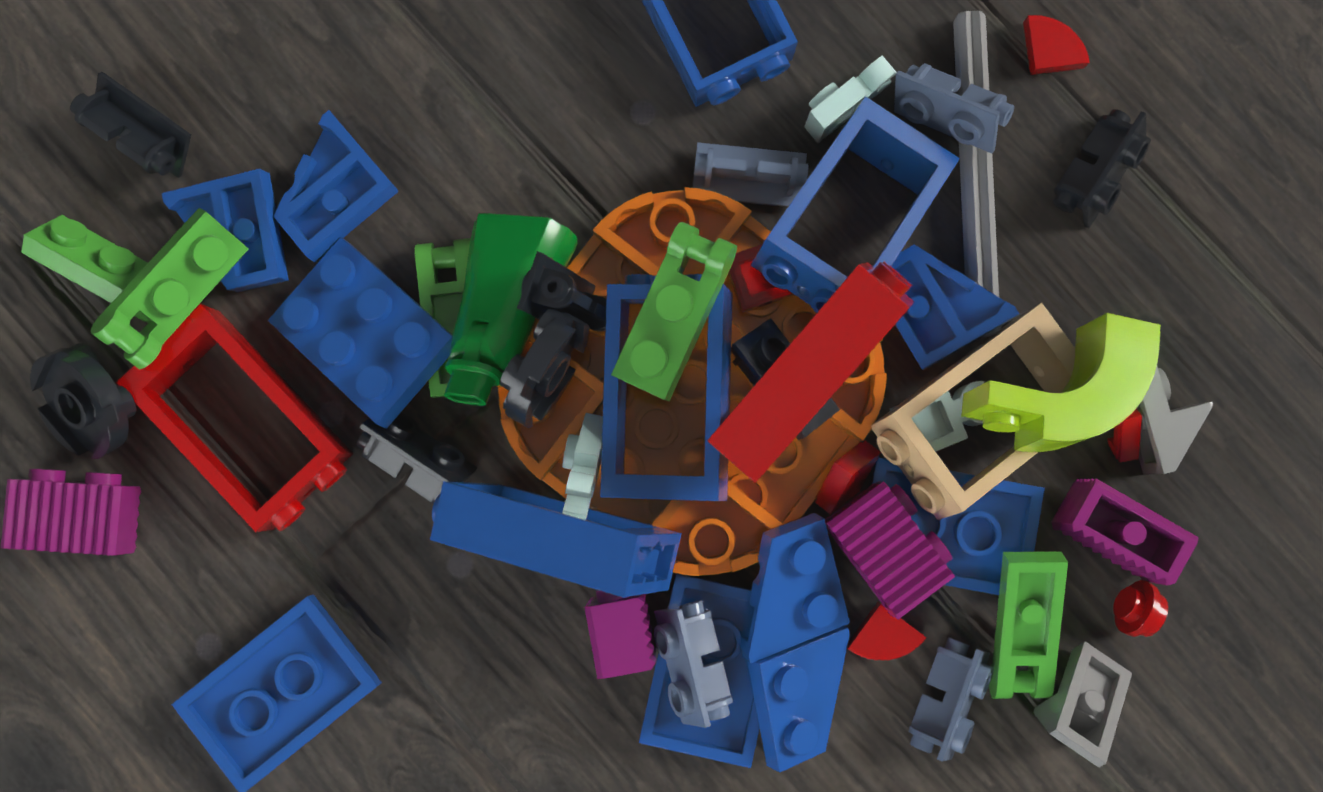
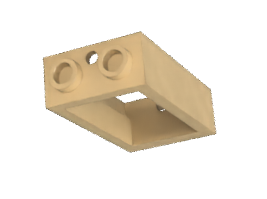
(1048, 358)

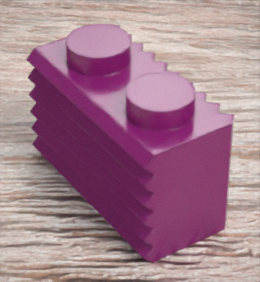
(70, 516)
(1124, 531)
(890, 548)
(620, 634)

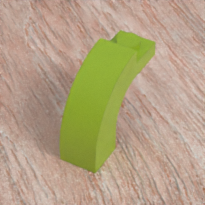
(1108, 382)

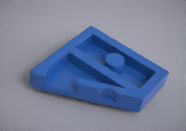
(331, 191)
(246, 209)
(946, 308)
(795, 589)
(797, 697)

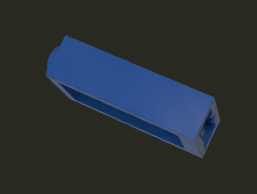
(726, 82)
(891, 148)
(614, 482)
(535, 534)

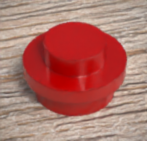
(1140, 609)

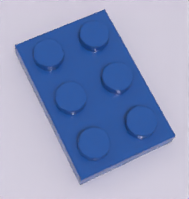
(363, 332)
(976, 538)
(276, 693)
(728, 738)

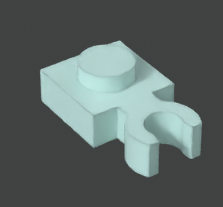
(836, 105)
(943, 421)
(583, 458)

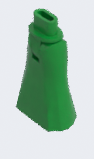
(488, 321)

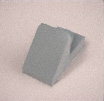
(1166, 432)
(1087, 703)

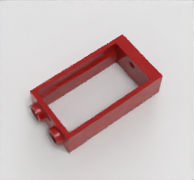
(178, 354)
(813, 368)

